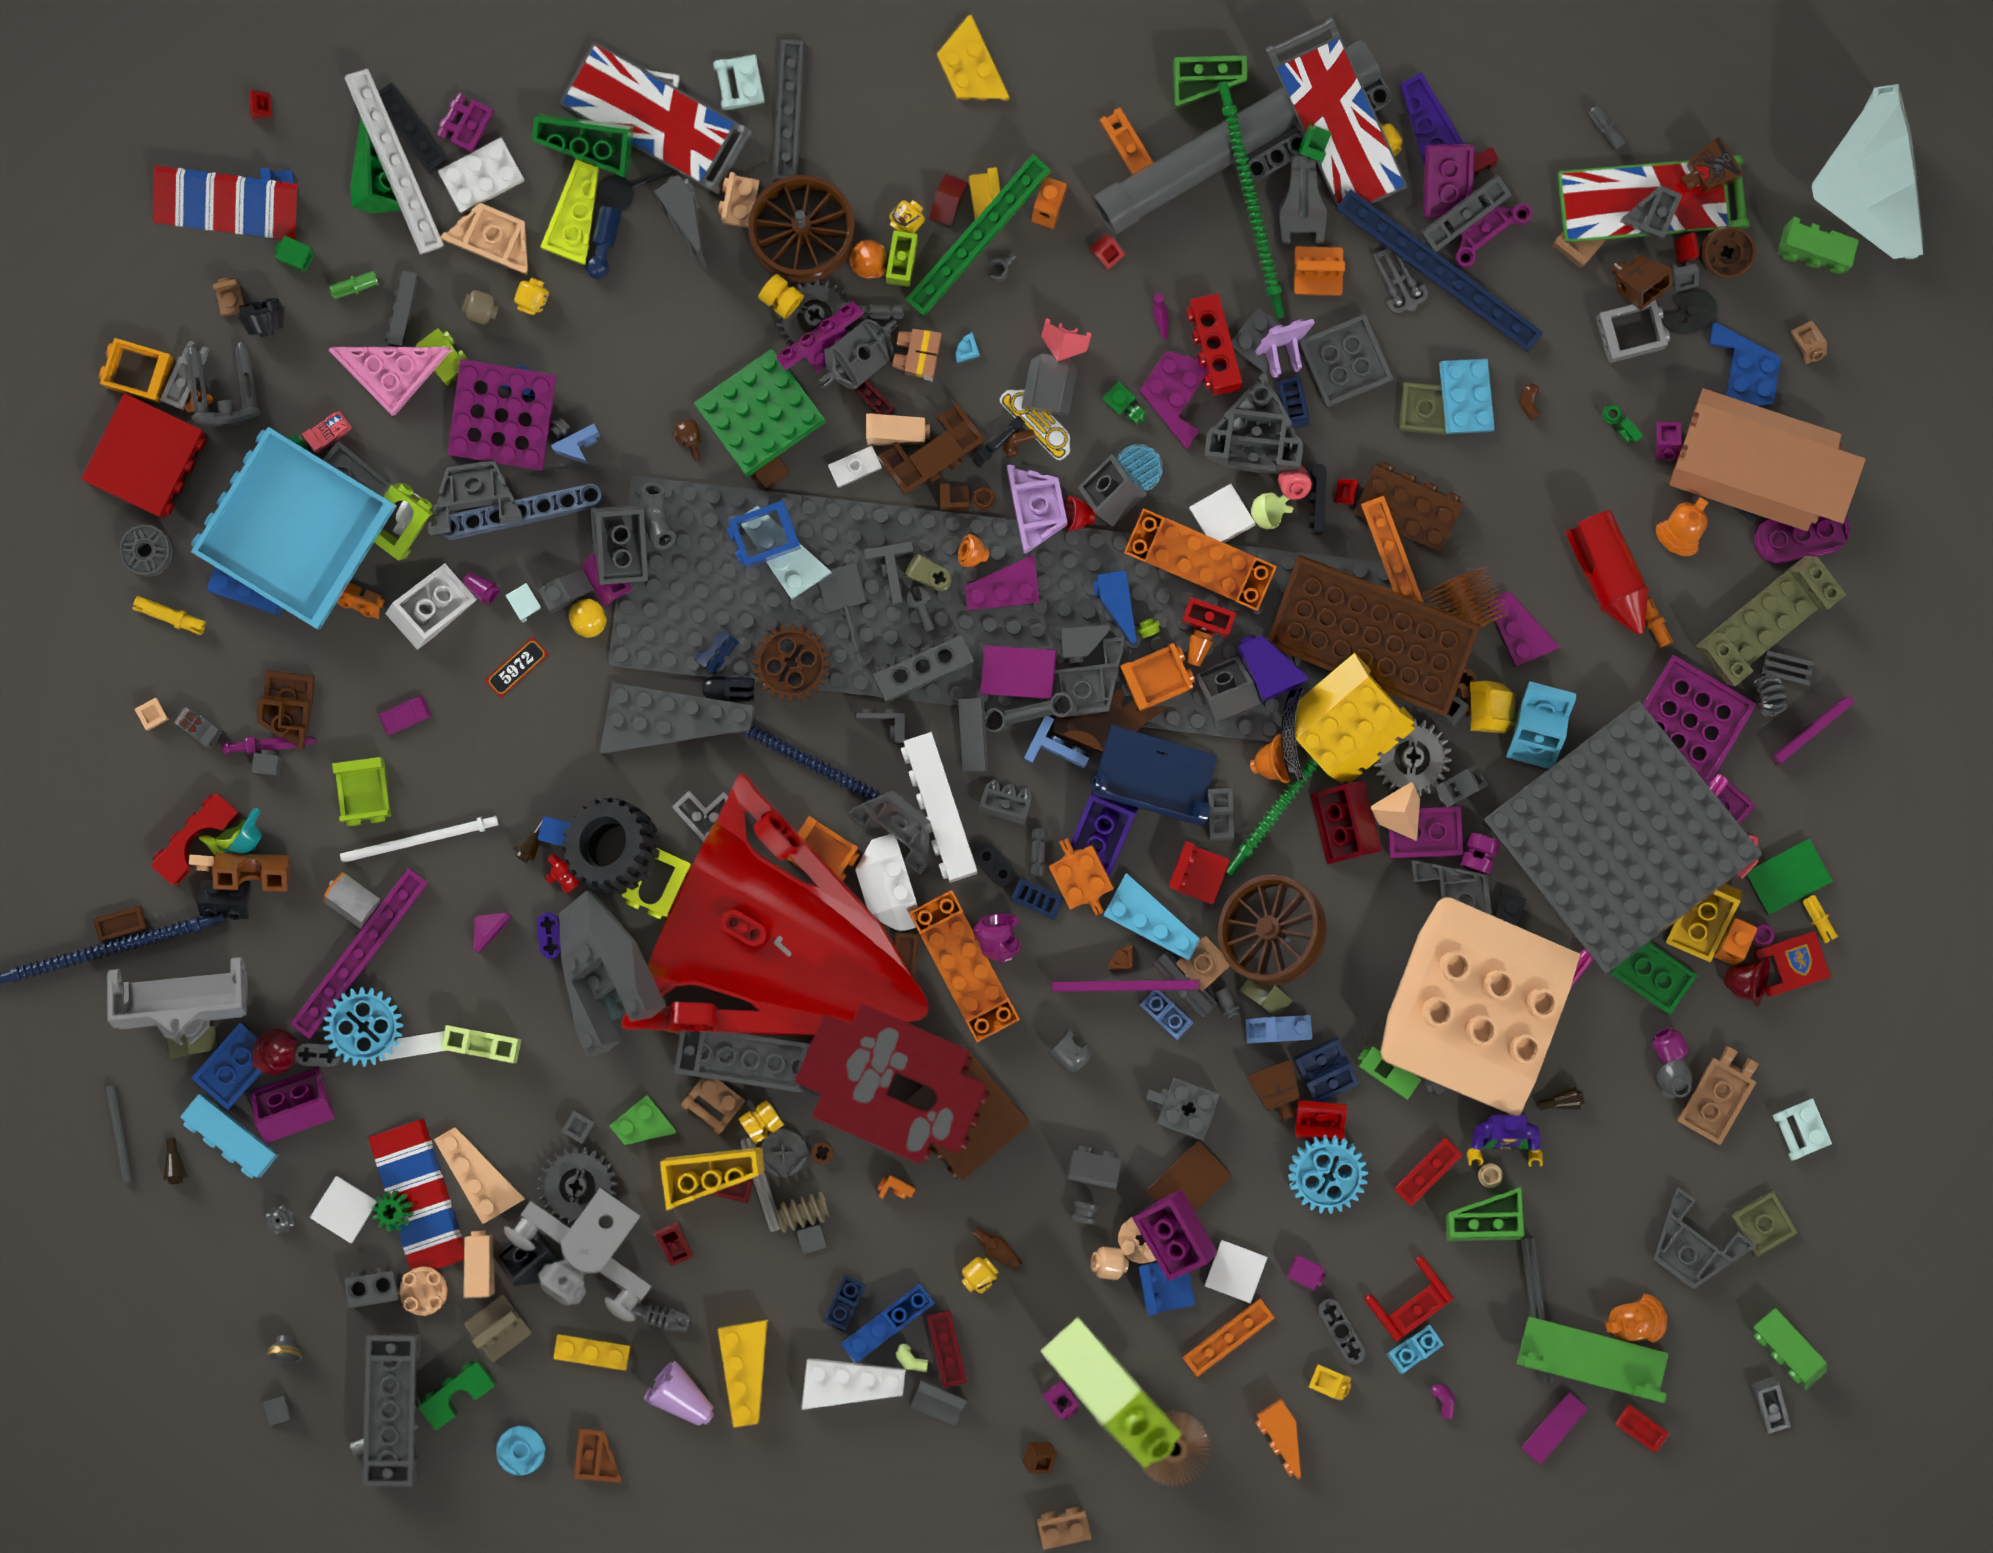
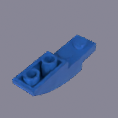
(887, 1323)

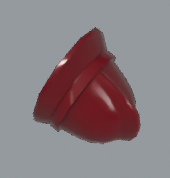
(1748, 980)
(274, 1051)

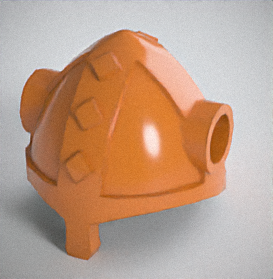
(868, 259)

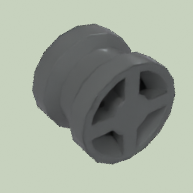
(1084, 1212)

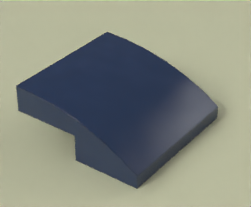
(1326, 1070)

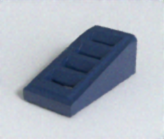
(1298, 417)
(1018, 890)

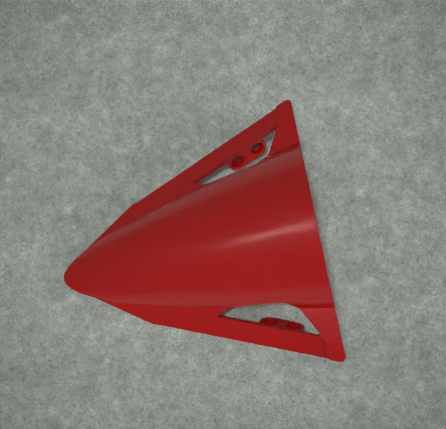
(833, 939)

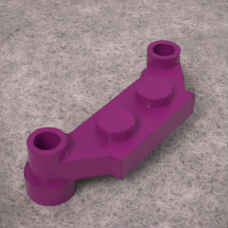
(1487, 228)

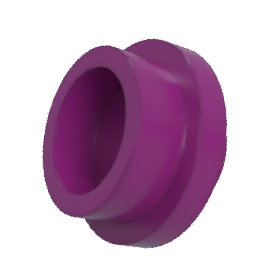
(1764, 935)

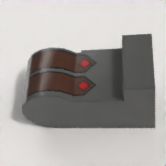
(198, 727)

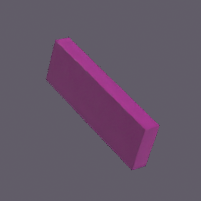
(1554, 1428)

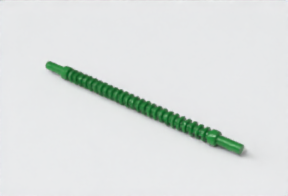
(1273, 289)
(1246, 850)

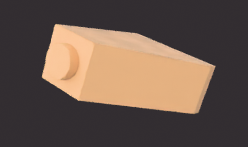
(890, 429)
(479, 1265)

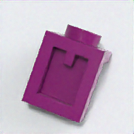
(1668, 440)

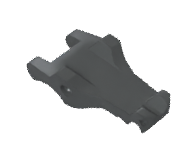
(1302, 206)

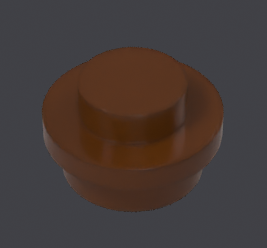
(983, 498)

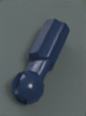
(603, 238)

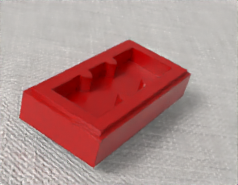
(1641, 1428)

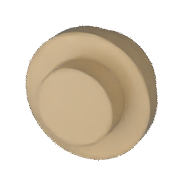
(1490, 1175)

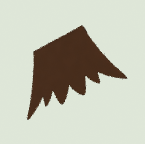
(1093, 728)

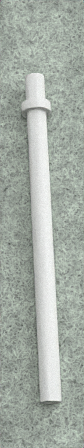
(479, 825)

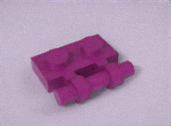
(471, 126)

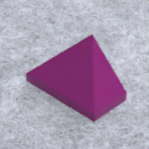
(487, 928)

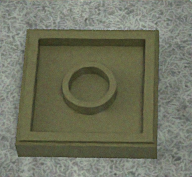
(1422, 409)
(1764, 1223)

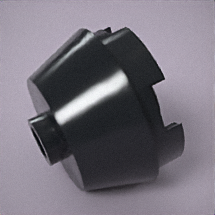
(262, 316)

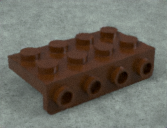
(1416, 508)

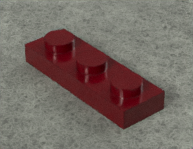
(947, 1349)

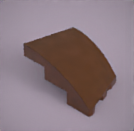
(287, 705)

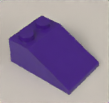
(1106, 827)

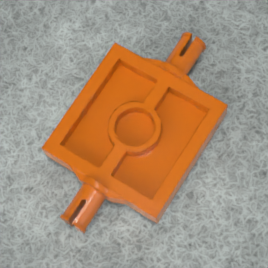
(1081, 877)

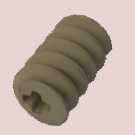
(802, 1212)

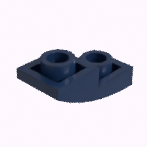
(844, 1303)

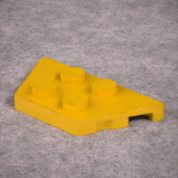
(970, 65)

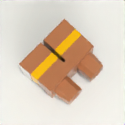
(921, 355)

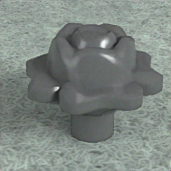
(280, 1220)

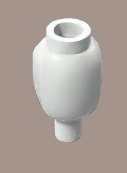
(403, 517)

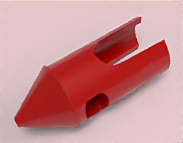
(1611, 570)

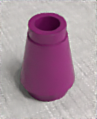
(481, 587)

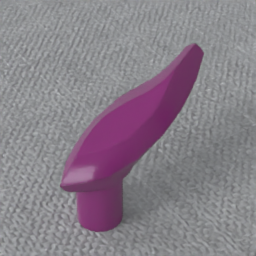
(1161, 314)

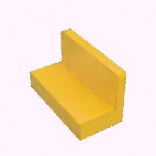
(983, 189)

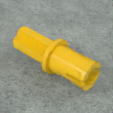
(1819, 918)

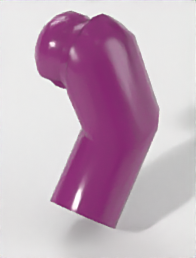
(1447, 1399)

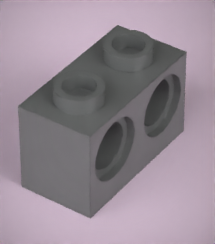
(373, 1293)

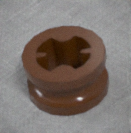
(815, 1151)

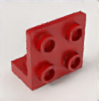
(1198, 873)

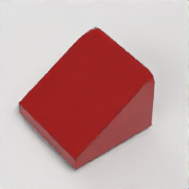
(1686, 248)
(1107, 251)

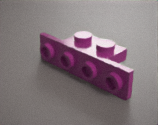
(824, 336)

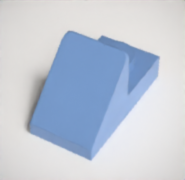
(570, 446)

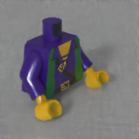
(1506, 1133)

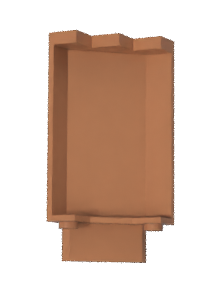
(1765, 463)

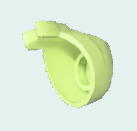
(1268, 510)

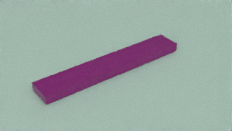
(1125, 985)

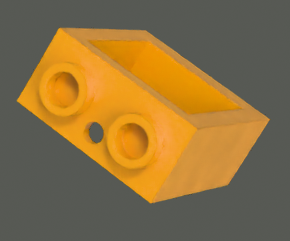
(159, 376)

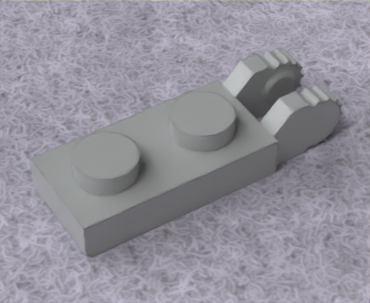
(178, 387)

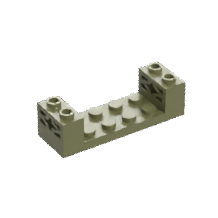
(1768, 619)

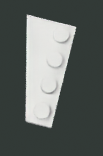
(845, 1382)

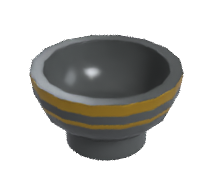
(284, 1350)

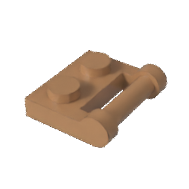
(717, 1095)

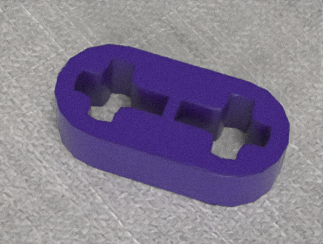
(543, 935)

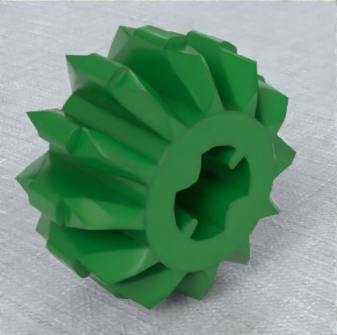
(387, 1203)

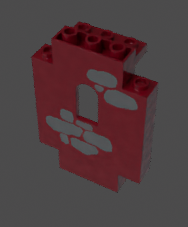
(856, 1067)

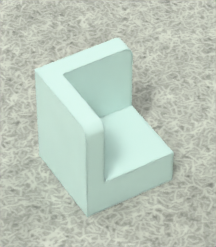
(523, 602)

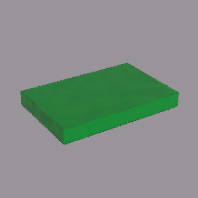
(1788, 876)
(1655, 977)

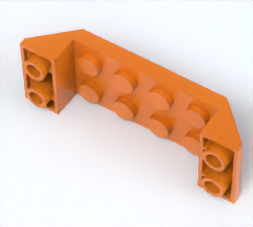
(1200, 559)
(963, 966)

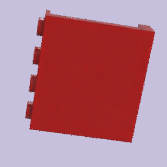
(144, 456)

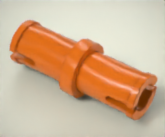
(1657, 625)

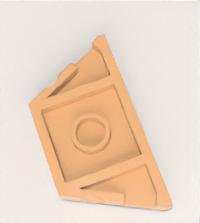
(492, 237)

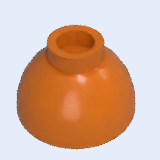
(972, 551)

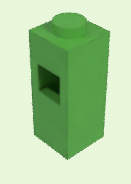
(1392, 1077)

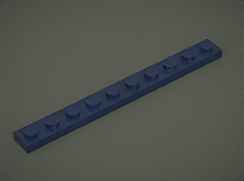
(1439, 270)

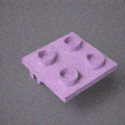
(1286, 336)

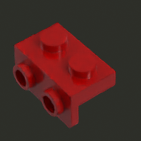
(1320, 1119)

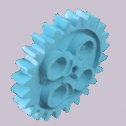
(348, 1042)
(1308, 1166)

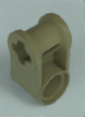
(924, 572)

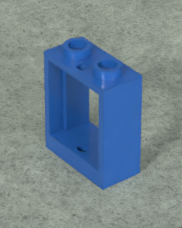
(741, 553)

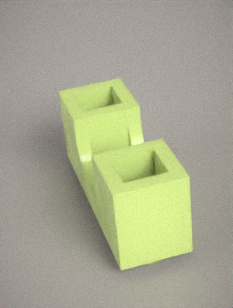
(481, 1044)

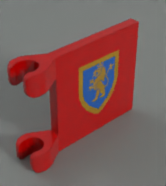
(1797, 962)

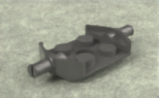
(843, 359)

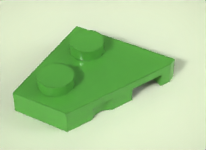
(642, 1123)

